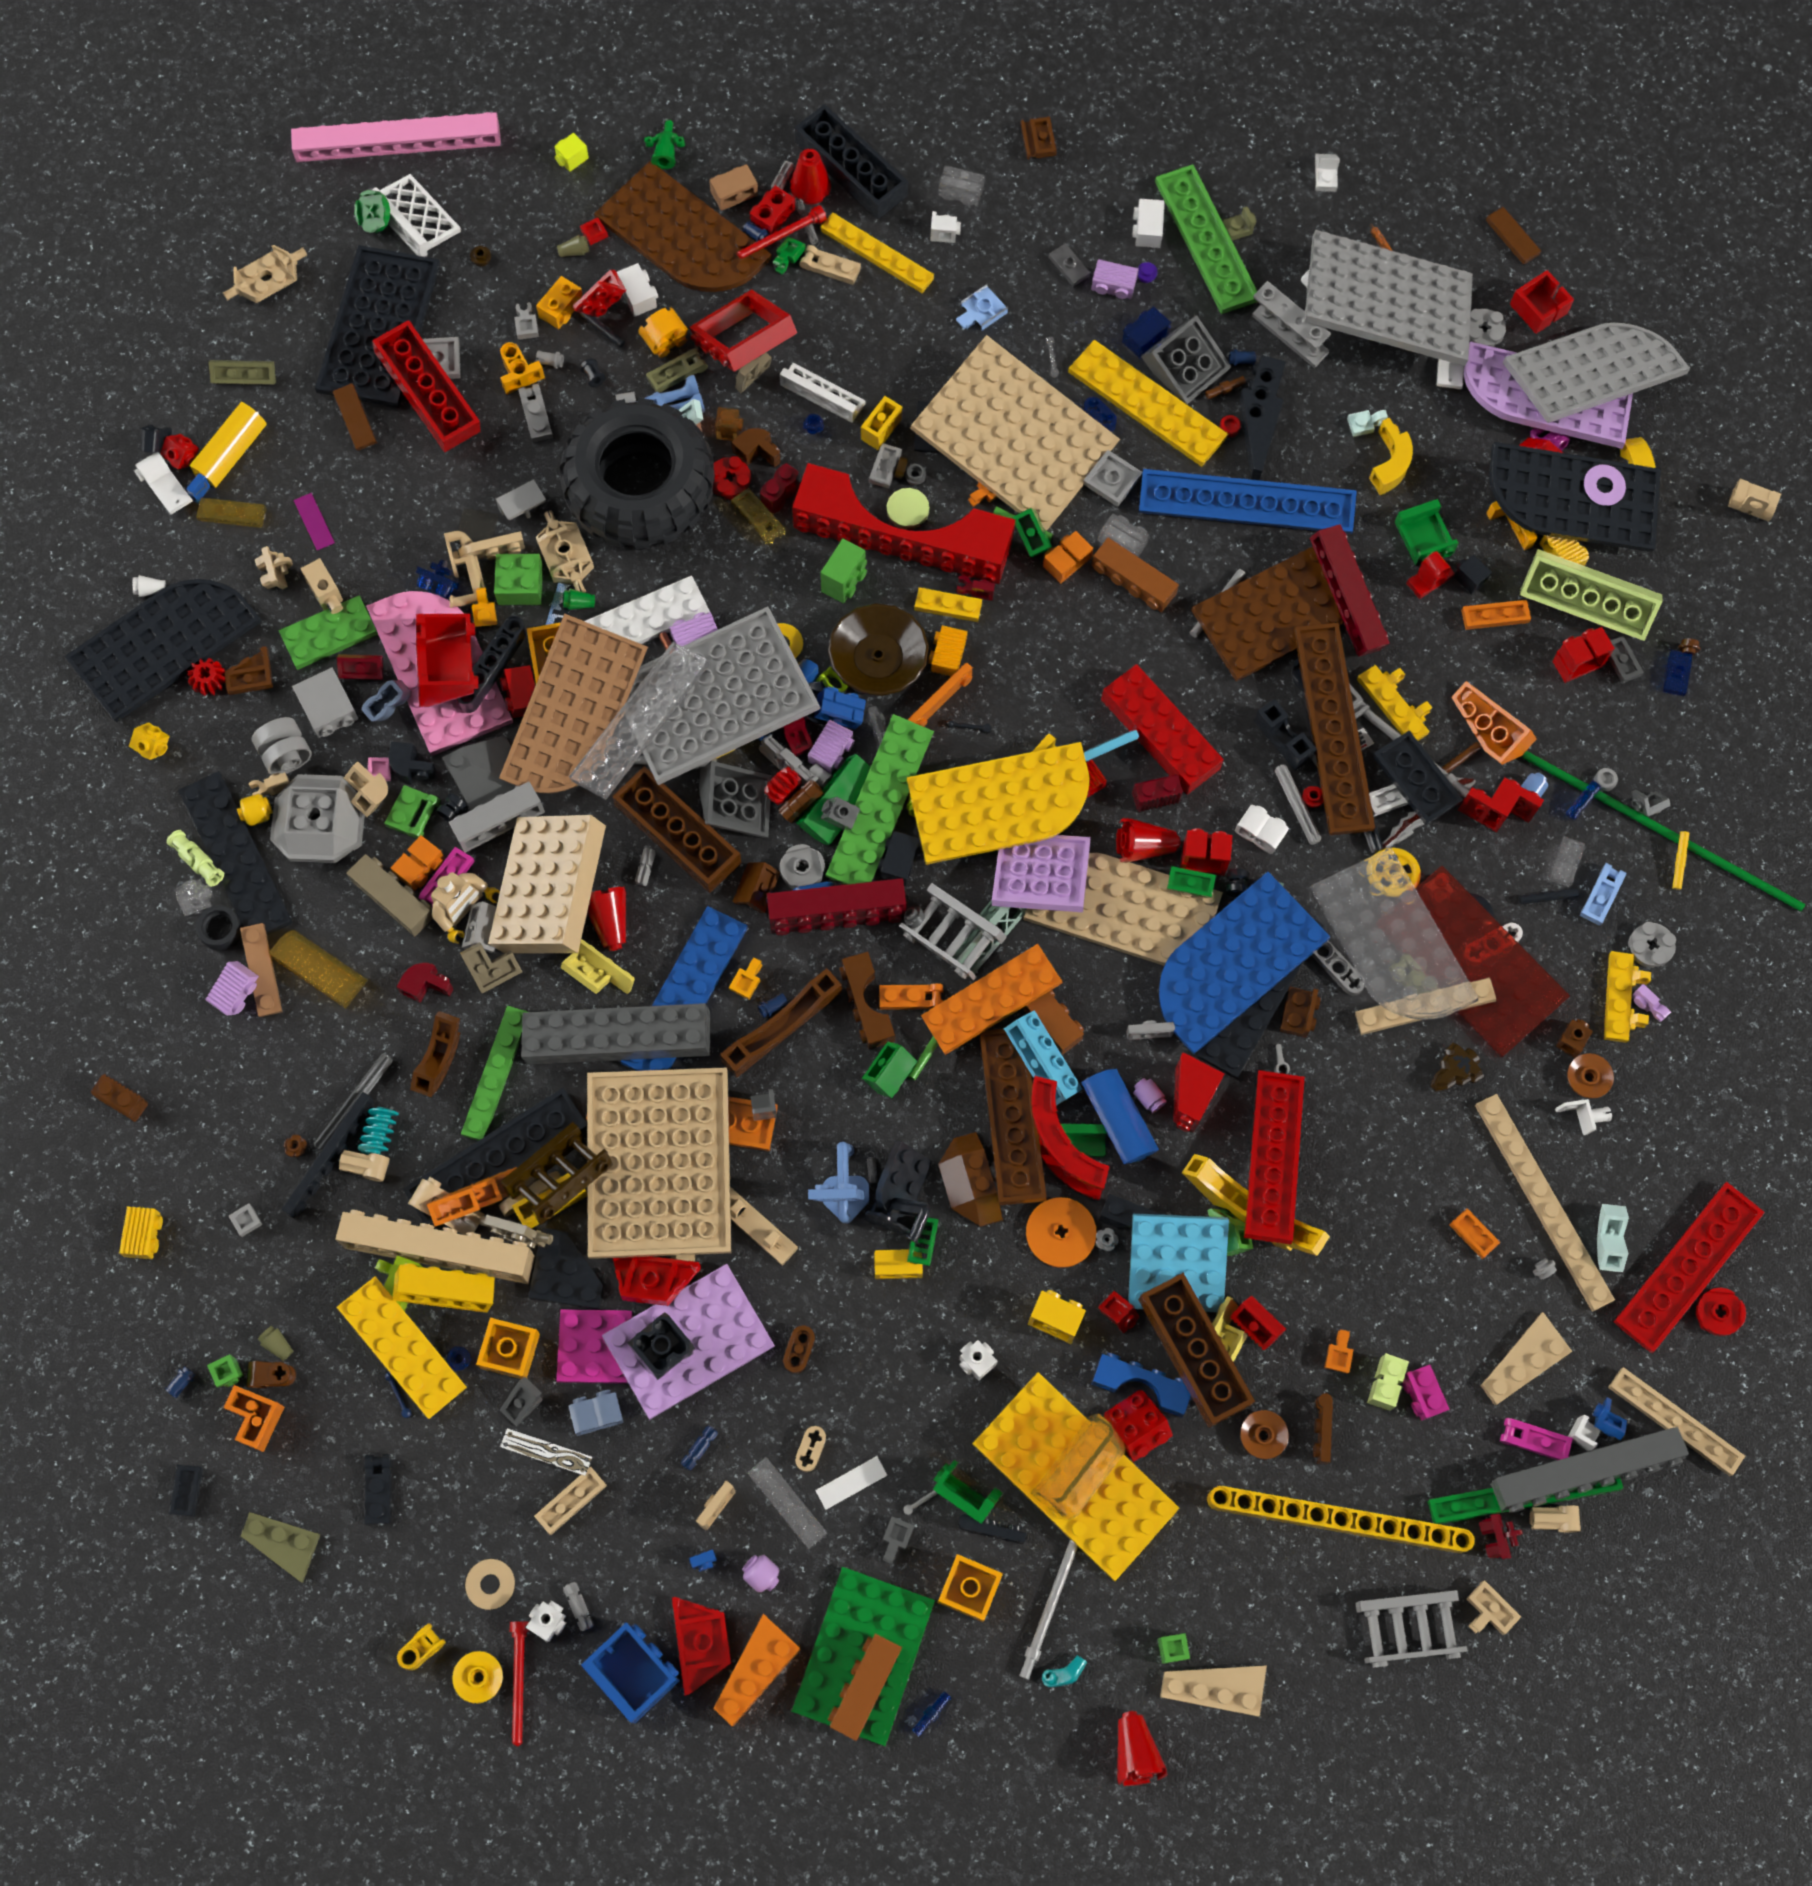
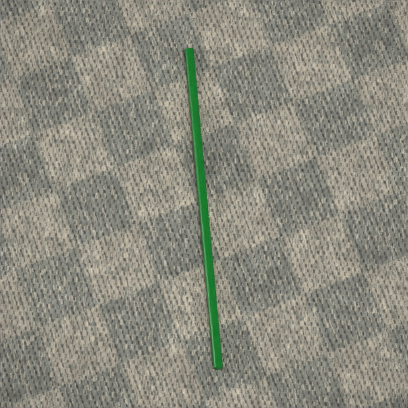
(1662, 830)

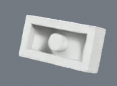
(1326, 172)

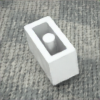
(1149, 223)
(639, 293)

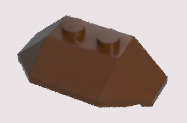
(970, 1181)

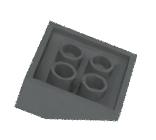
(1187, 360)
(478, 770)
(735, 799)

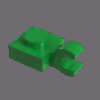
(788, 251)

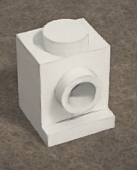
(944, 228)

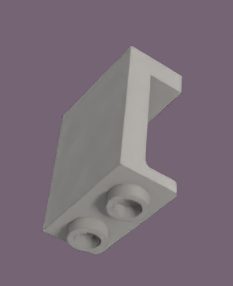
(325, 703)

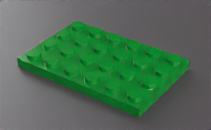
(856, 1611)

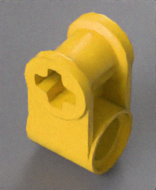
(421, 1647)

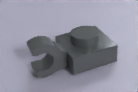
(897, 1536)

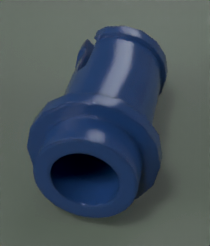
(755, 231)
(1240, 357)
(772, 1006)
(180, 1381)

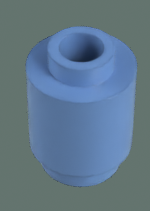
(1536, 783)

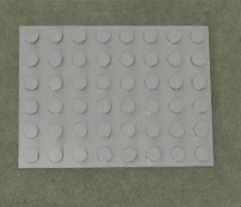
(1389, 297)
(740, 696)

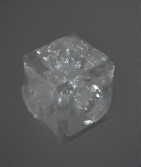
(193, 896)

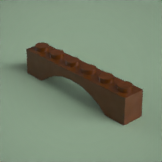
(806, 1004)

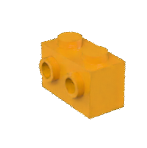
(558, 302)

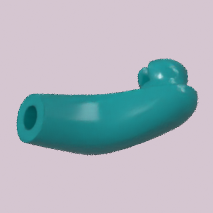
(1066, 1675)

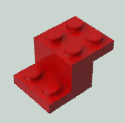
(1506, 799)

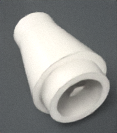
(147, 586)

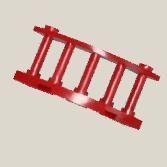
(1057, 1151)

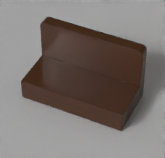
(756, 882)

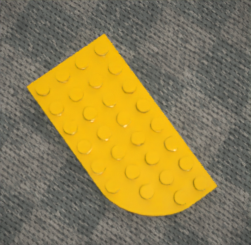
(998, 802)

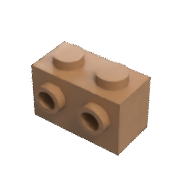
(733, 187)

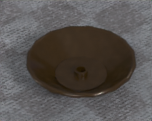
(875, 631)

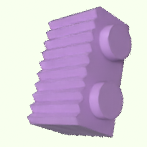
(1114, 279)
(687, 631)
(831, 746)
(232, 988)

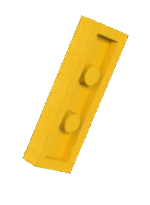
(948, 604)

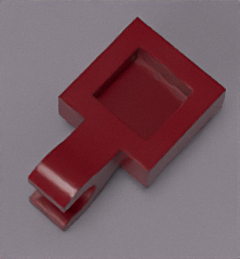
(979, 589)

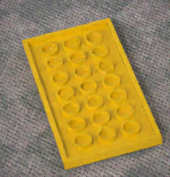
(1120, 1514)

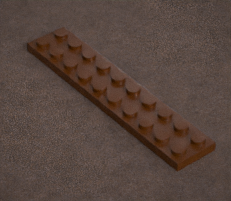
(1334, 729)

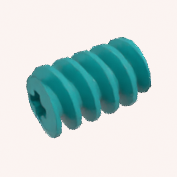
(377, 1130)

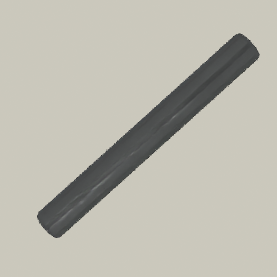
(365, 1086)

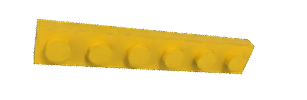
(877, 252)

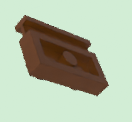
(1038, 138)

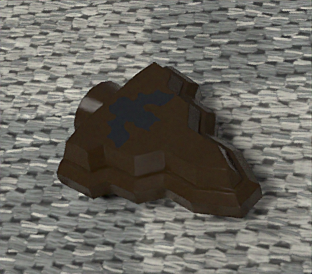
(1457, 1068)

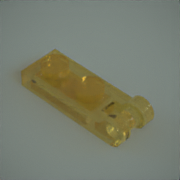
(758, 516)

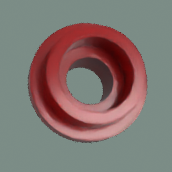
(1310, 802)

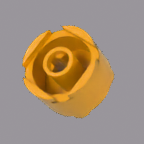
(664, 332)

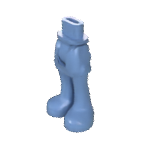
(690, 390)

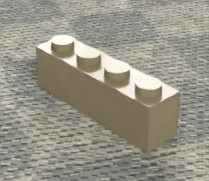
(390, 895)

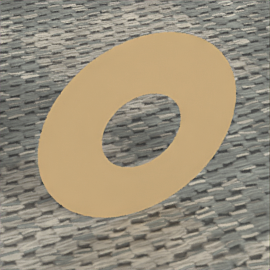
(474, 1578)

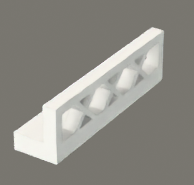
(821, 395)

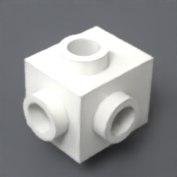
(981, 1367)
(538, 1615)

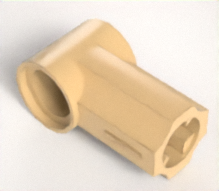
(369, 1166)
(1560, 1518)

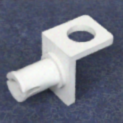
(1586, 1115)

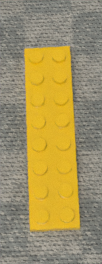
(1148, 403)

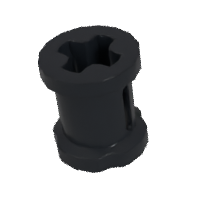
(592, 372)

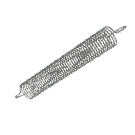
(807, 227)

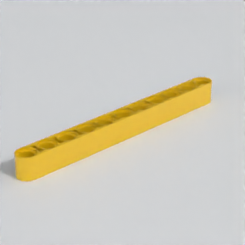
(1352, 1517)

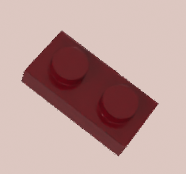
(360, 666)

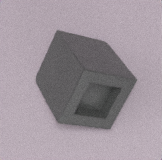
(763, 1106)

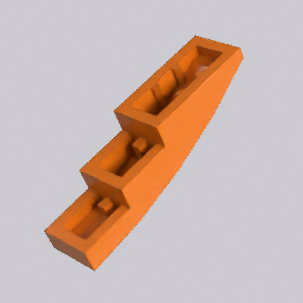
(468, 1199)

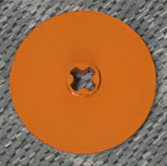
(1050, 1247)

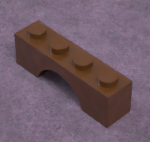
(875, 1026)

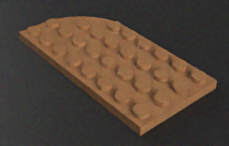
(572, 704)

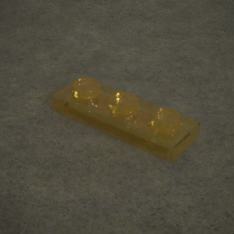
(231, 512)

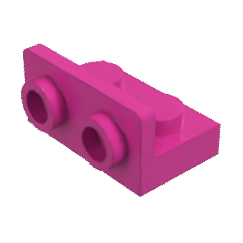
(1425, 1393)

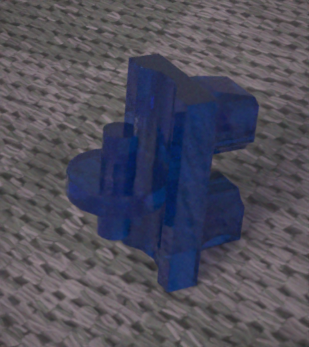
(445, 585)

